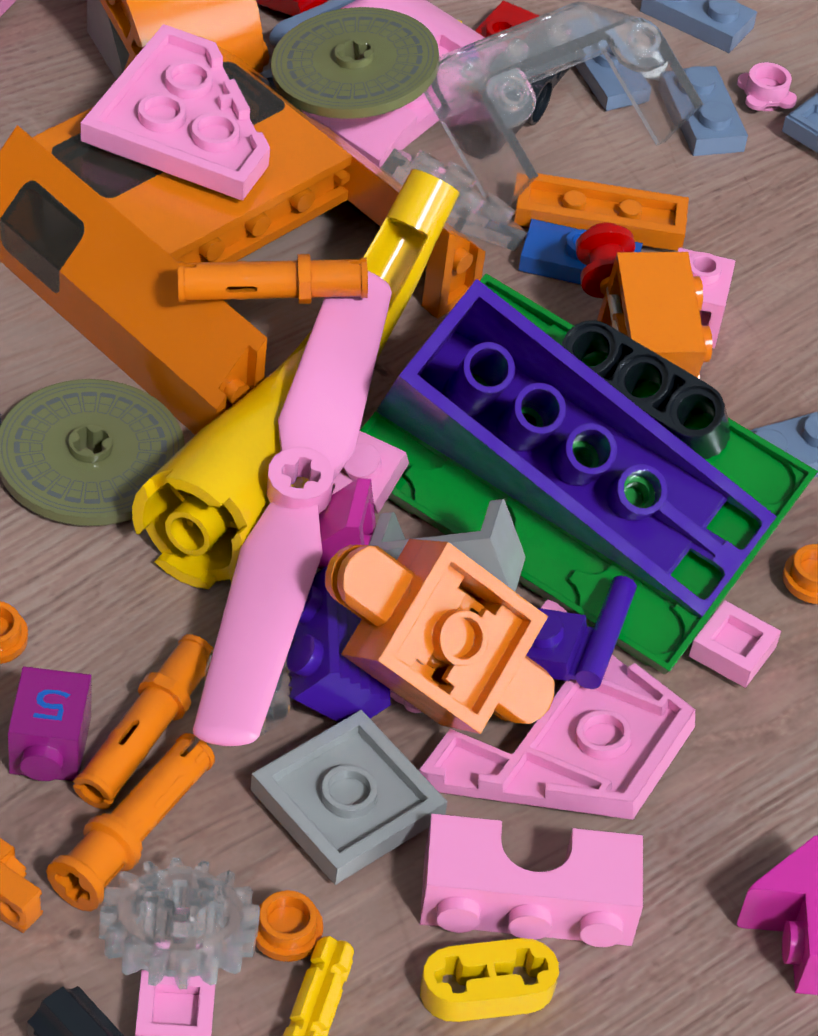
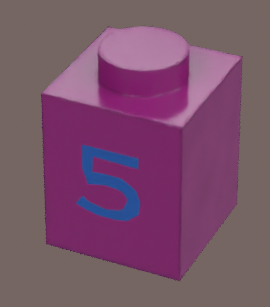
(49, 724)

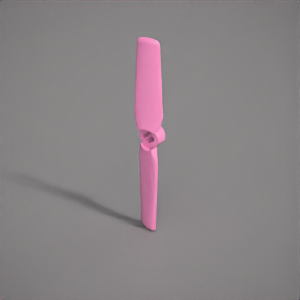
(285, 546)

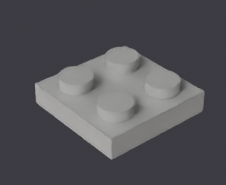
(348, 796)

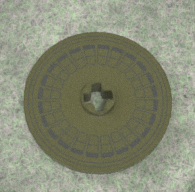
(355, 62)
(60, 479)

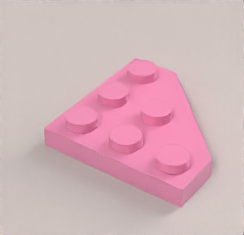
(181, 116)

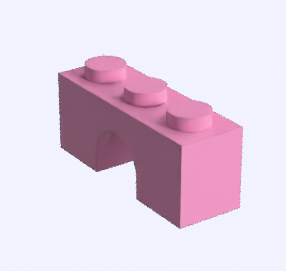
(478, 888)

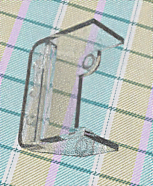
(489, 91)

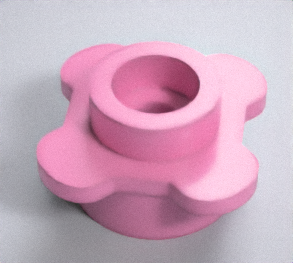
(767, 87)

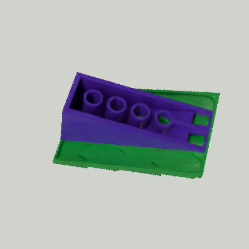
(584, 471)

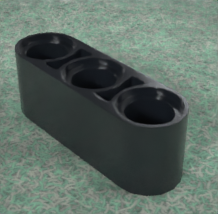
(675, 401)

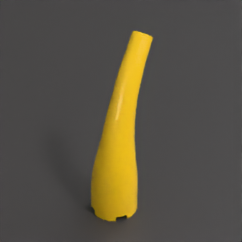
(217, 483)

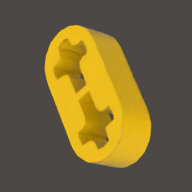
(489, 979)

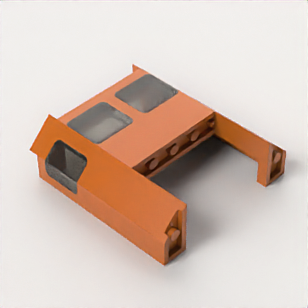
(108, 235)

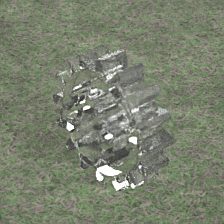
(179, 923)

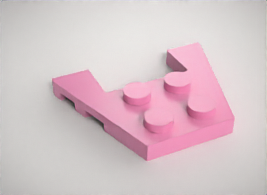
(585, 755)

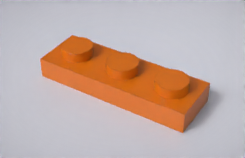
(651, 216)

